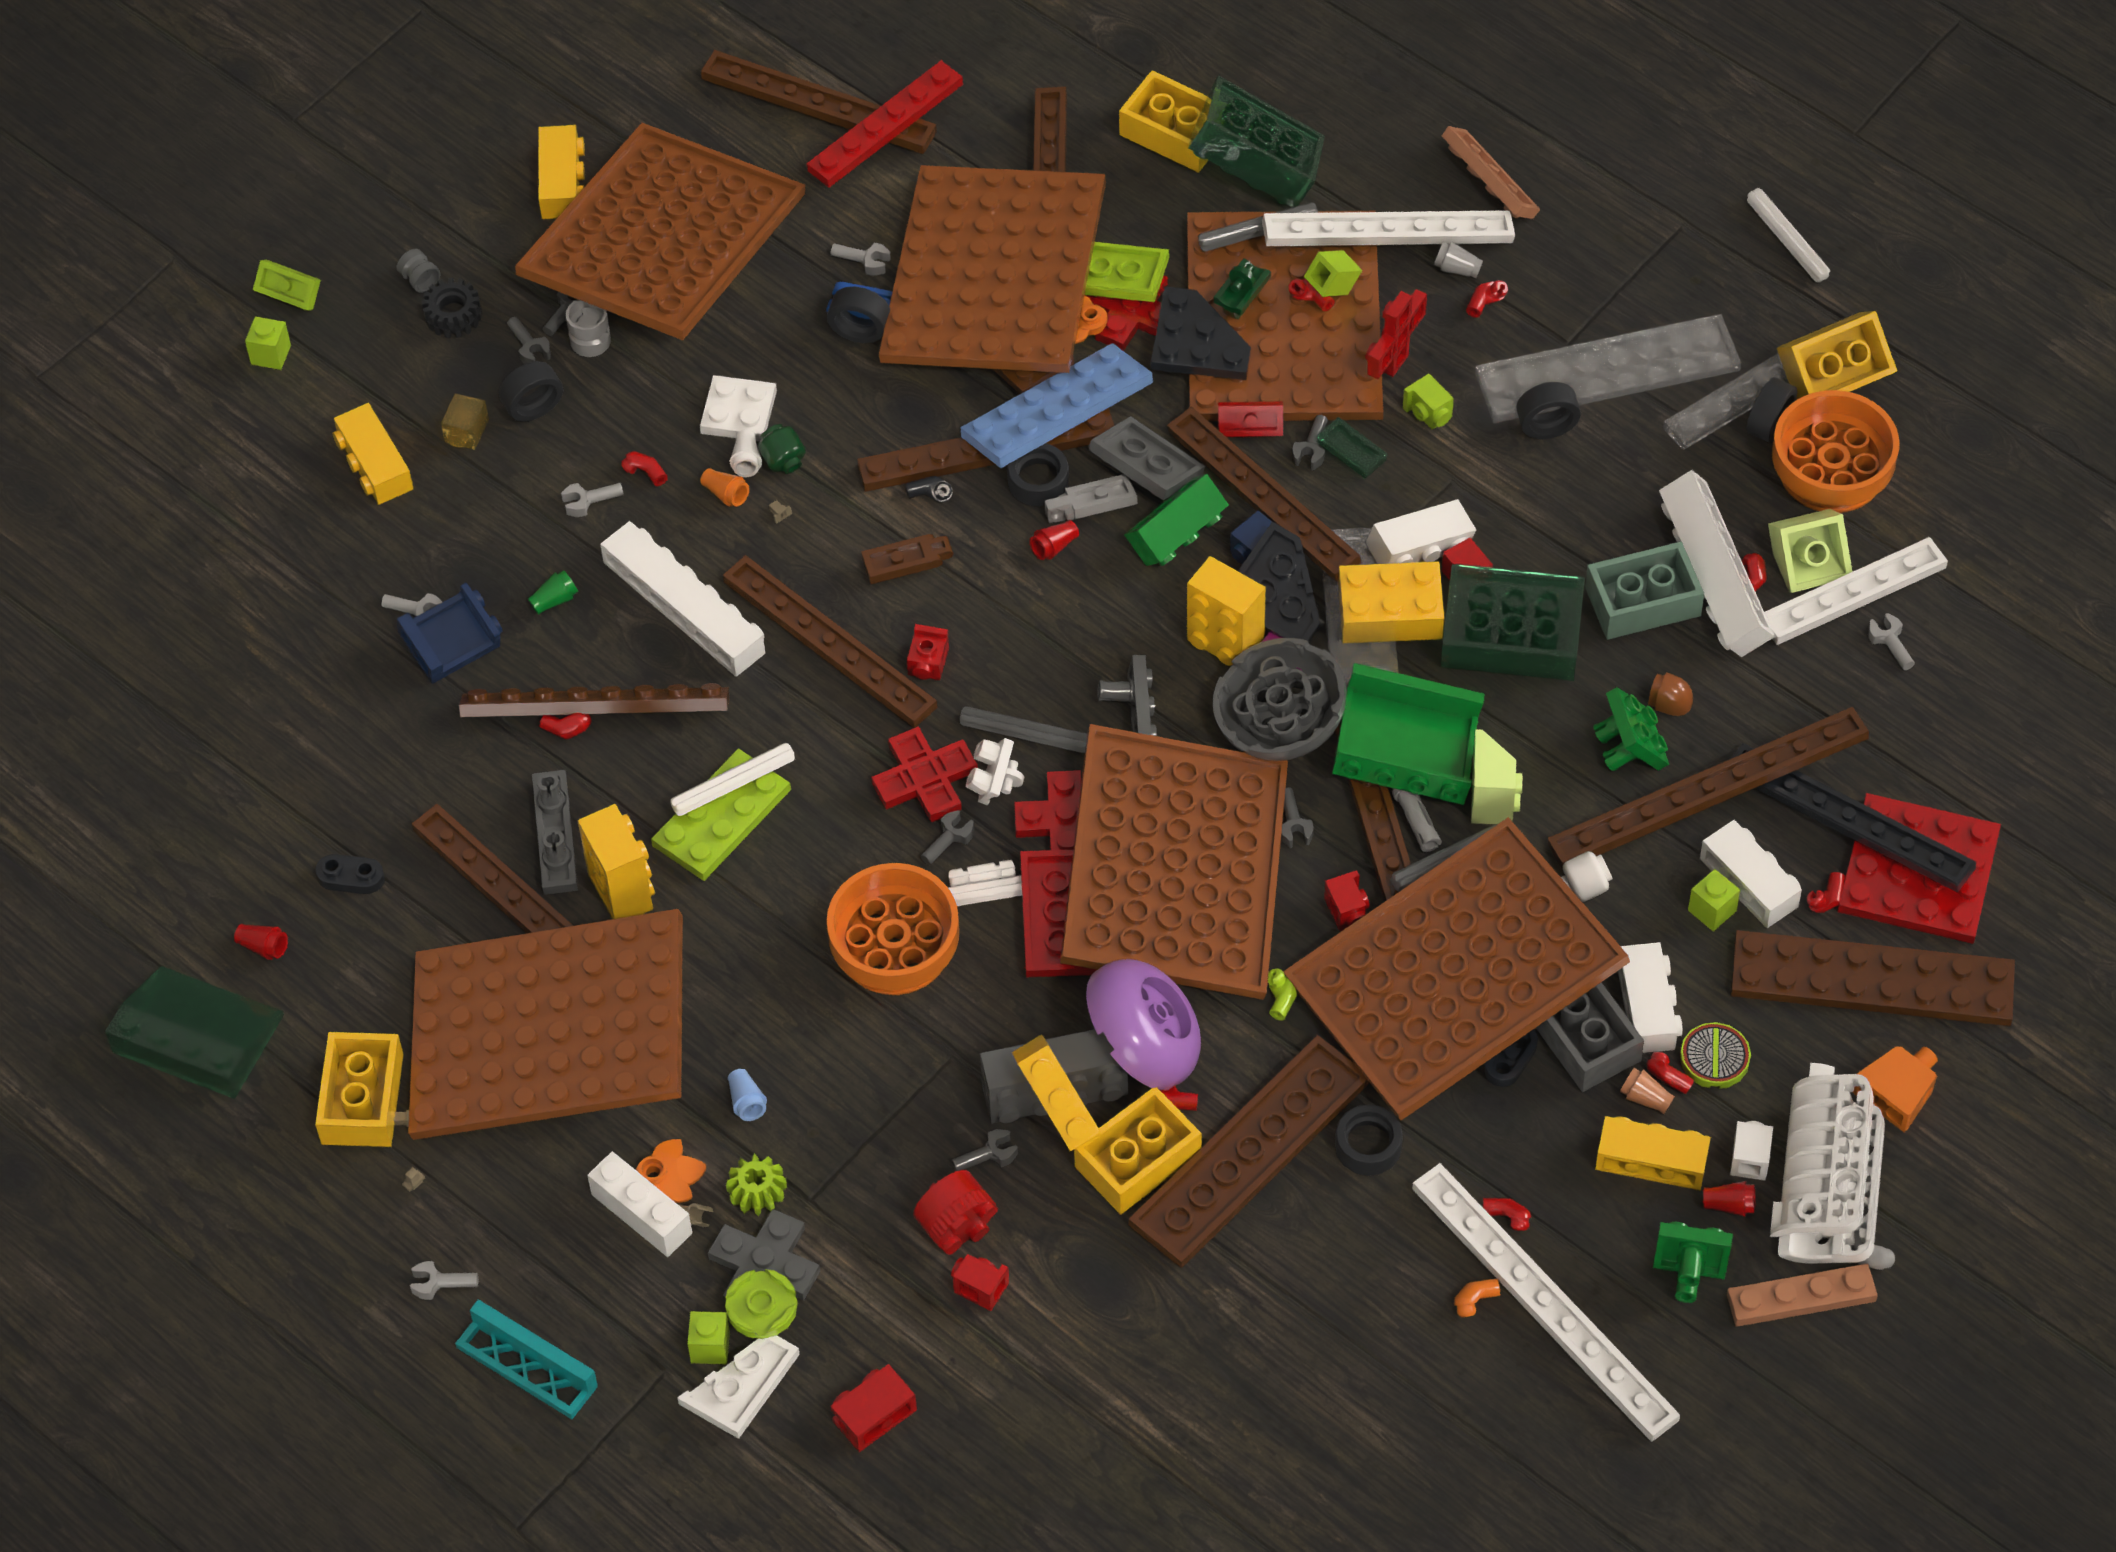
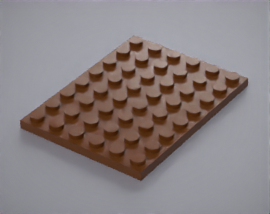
(661, 231)
(993, 269)
(1297, 349)
(1175, 860)
(1455, 968)
(547, 1024)

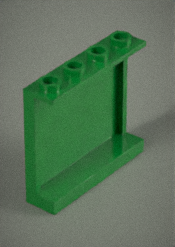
(1408, 733)

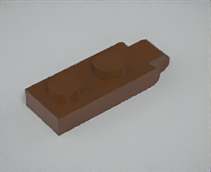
(905, 557)

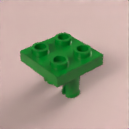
(1637, 730)
(1692, 1254)

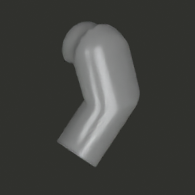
(1879, 1259)

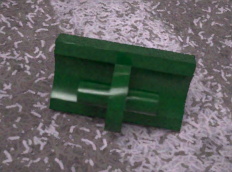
(1241, 288)

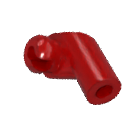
(1303, 290)
(1510, 1208)

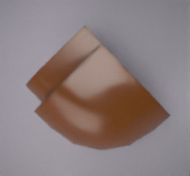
(1671, 695)

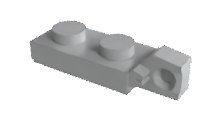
(1091, 499)

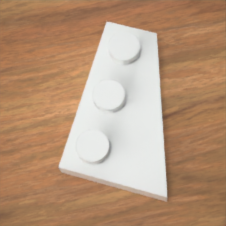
(742, 1387)

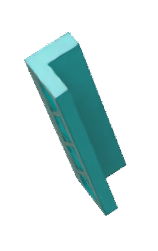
(535, 1349)

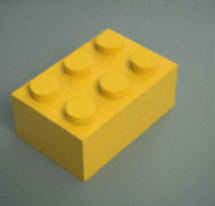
(1163, 118)
(1838, 356)
(1391, 602)
(1224, 611)
(617, 862)
(359, 1089)
(1138, 1150)

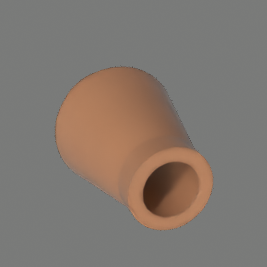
(1646, 1091)

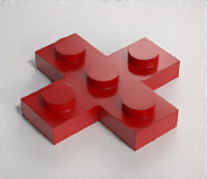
(1127, 317)
(1400, 321)
(924, 774)
(1053, 816)

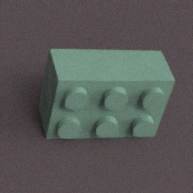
(1644, 590)

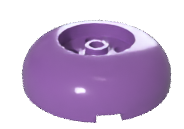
(1145, 1022)

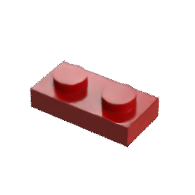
(1250, 418)

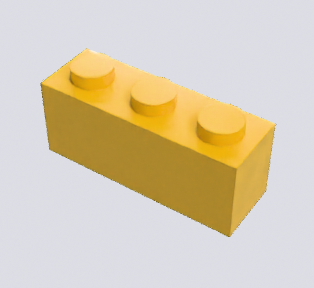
(559, 168)
(372, 454)
(1056, 1092)
(1652, 1152)

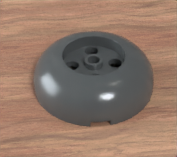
(1270, 673)

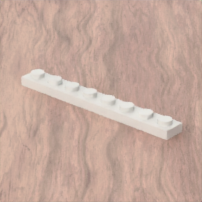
(1387, 228)

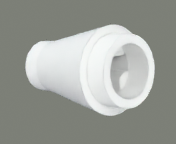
(745, 455)

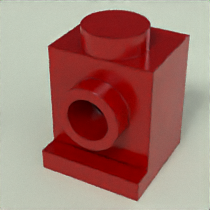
(928, 652)
(1345, 899)
(979, 1280)

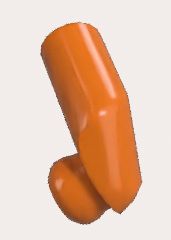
(1472, 1292)

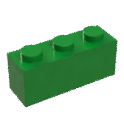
(1177, 521)

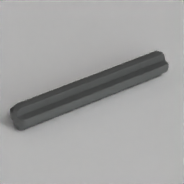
(1243, 230)
(1023, 729)
(1409, 874)

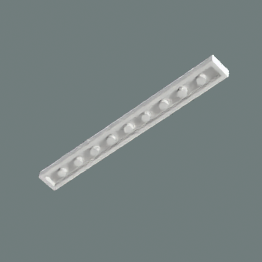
(1546, 1302)

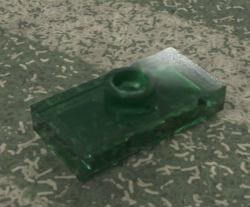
(1351, 447)

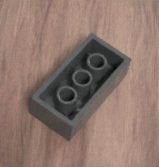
(1593, 1038)
(1083, 1058)

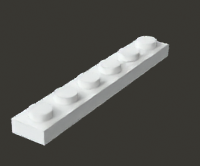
(1855, 590)

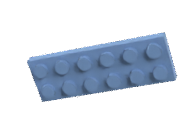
(1056, 405)

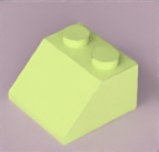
(1811, 549)
(1494, 782)

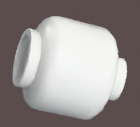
(1587, 875)

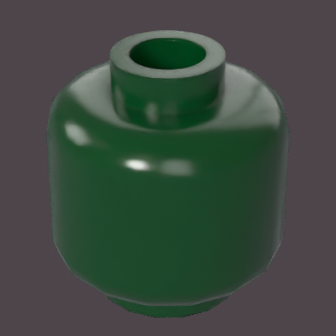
(781, 449)

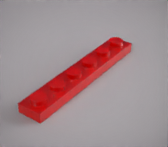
(884, 124)

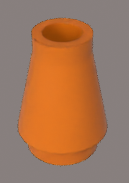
(727, 487)

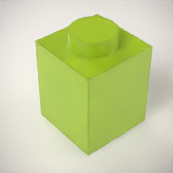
(1332, 273)
(268, 343)
(1714, 900)
(708, 1337)

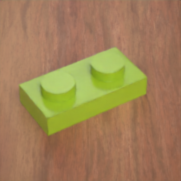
(286, 284)

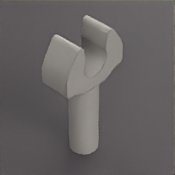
(867, 257)
(585, 497)
(410, 606)
(1890, 638)
(438, 1280)

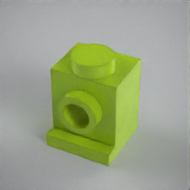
(1428, 402)

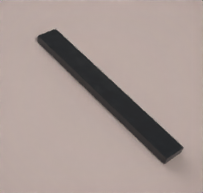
(1869, 827)

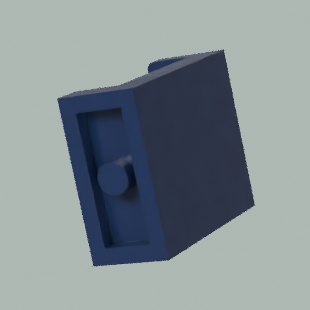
(450, 634)

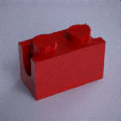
(873, 1407)

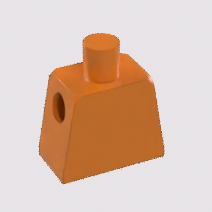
(1901, 1083)

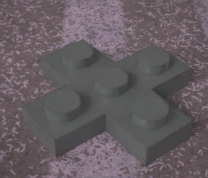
(768, 1250)

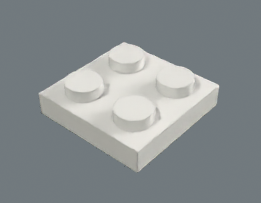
(737, 406)

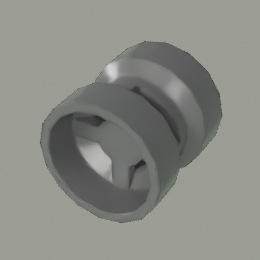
(414, 266)

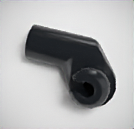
(930, 486)

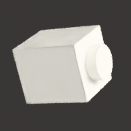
(1751, 1150)

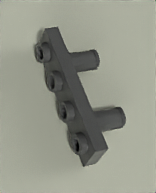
(1134, 693)
(554, 832)

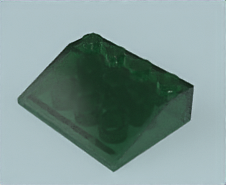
(1257, 143)
(1512, 622)
(193, 1030)

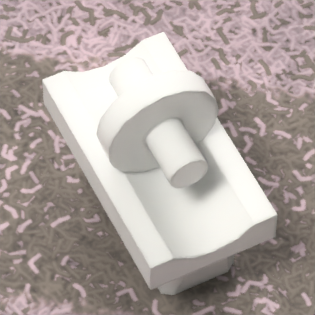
(1000, 772)

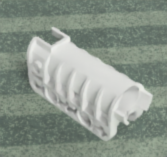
(1822, 1165)

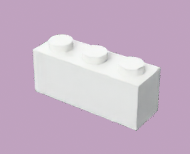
(1420, 535)
(1761, 881)
(1649, 997)
(640, 1204)

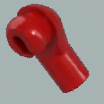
(1486, 294)
(646, 463)
(1755, 569)
(566, 727)
(1829, 898)
(1660, 1068)
(1182, 1100)

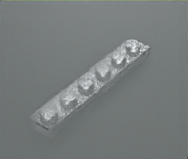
(1722, 404)

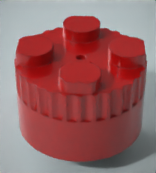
(955, 1211)

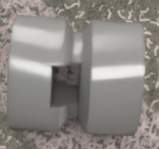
(588, 328)

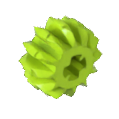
(756, 1184)

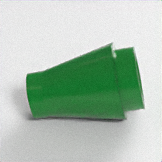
(555, 591)

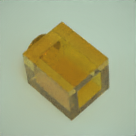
(464, 421)

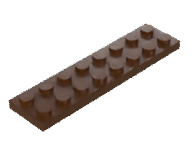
(1873, 978)
(1248, 1151)

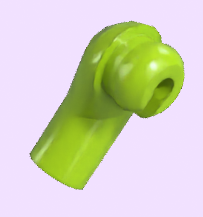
(1283, 992)

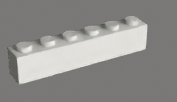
(1716, 564)
(683, 598)

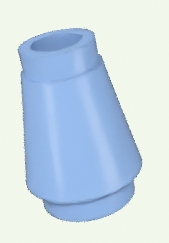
(747, 1098)

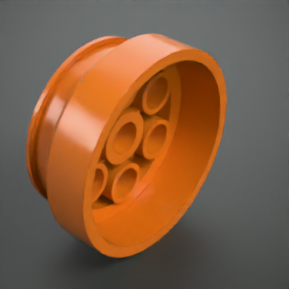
(1835, 450)
(892, 892)

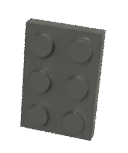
(1146, 457)

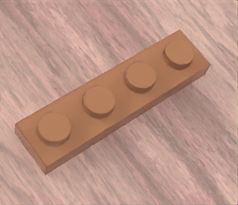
(1485, 167)
(1802, 1295)

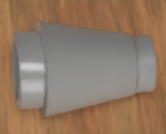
(1457, 260)

